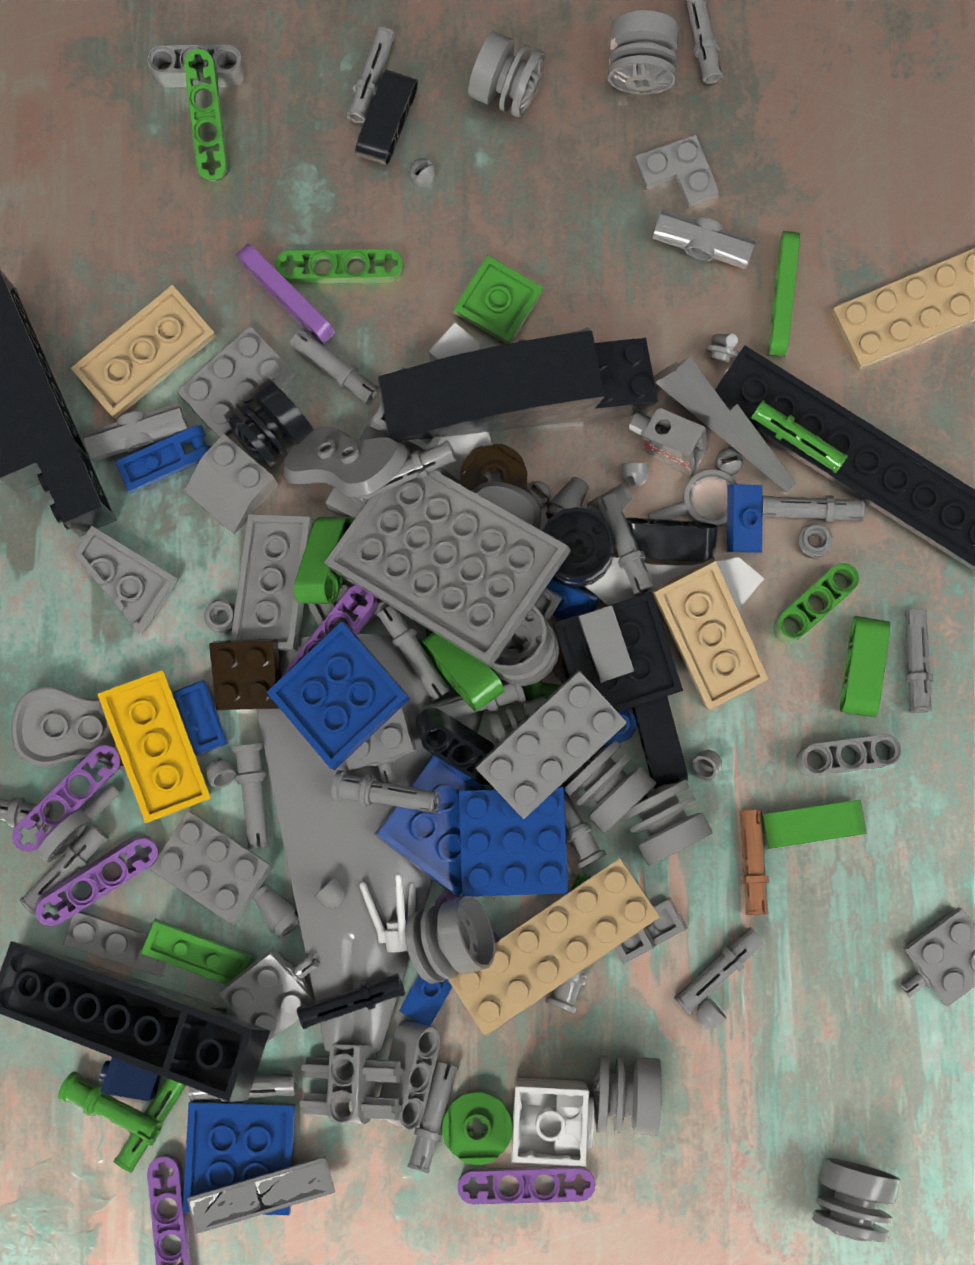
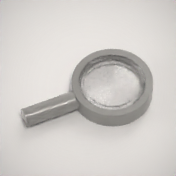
(702, 500)
(75, 825)

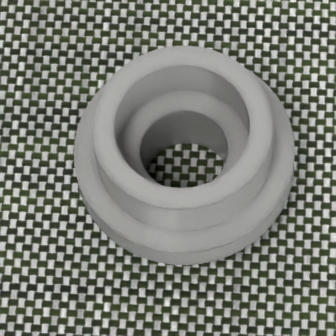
(822, 533)
(212, 611)

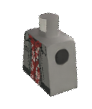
(672, 439)

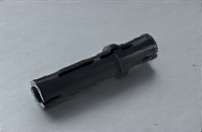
(364, 996)

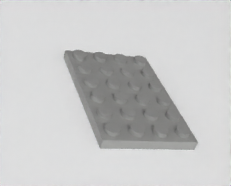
(449, 561)

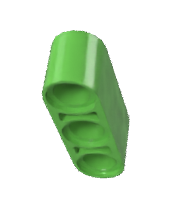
(315, 580)
(827, 592)
(865, 666)
(465, 673)
(814, 824)

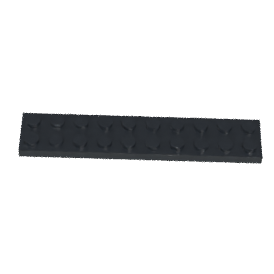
(876, 465)

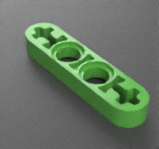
(202, 116)
(339, 271)
(783, 293)

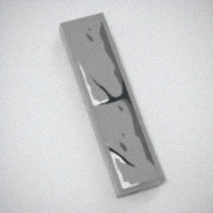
(261, 1194)

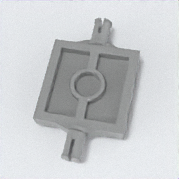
(385, 747)
(944, 958)
(270, 992)

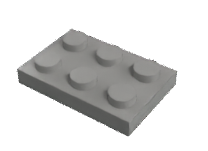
(231, 378)
(211, 868)

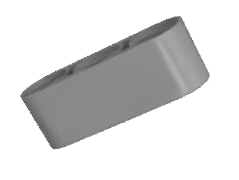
(175, 74)
(864, 751)
(417, 1050)

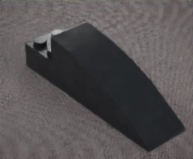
(519, 387)
(37, 429)
(133, 1021)

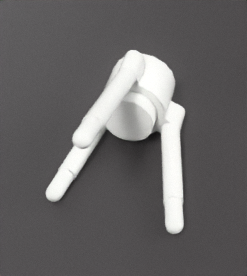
(394, 935)

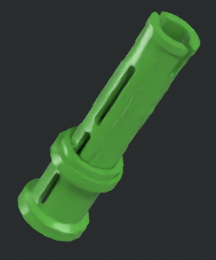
(96, 1103)

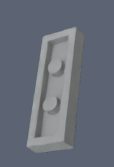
(111, 942)

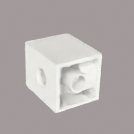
(552, 1121)

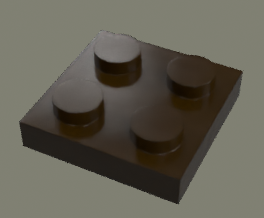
(244, 673)

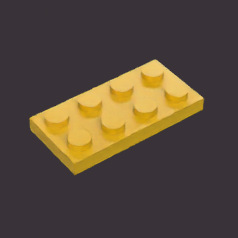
(154, 746)

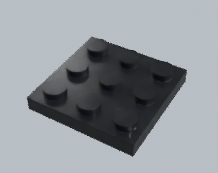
(647, 647)

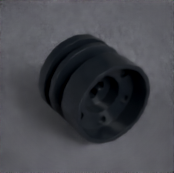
(268, 422)
(590, 529)

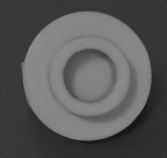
(723, 347)

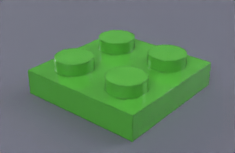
(498, 300)

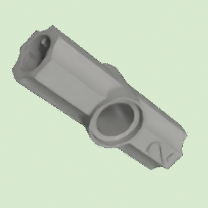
(703, 239)
(135, 431)

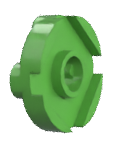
(492, 1141)

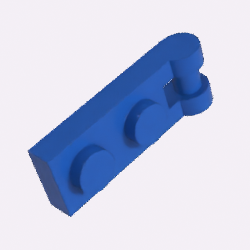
(162, 459)

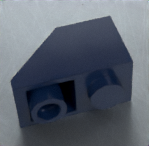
(128, 1080)

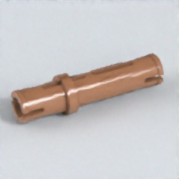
(753, 861)

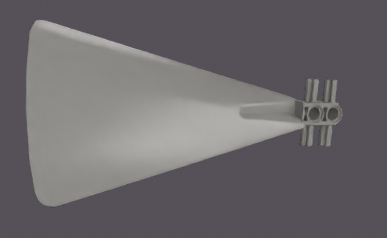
(338, 841)

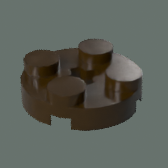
(490, 459)

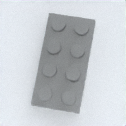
(267, 577)
(550, 744)

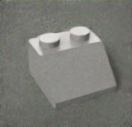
(230, 484)

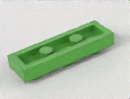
(194, 952)

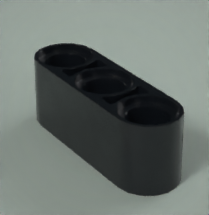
(386, 117)
(674, 539)
(448, 737)
(660, 742)

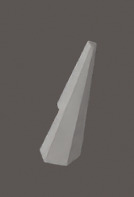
(695, 393)

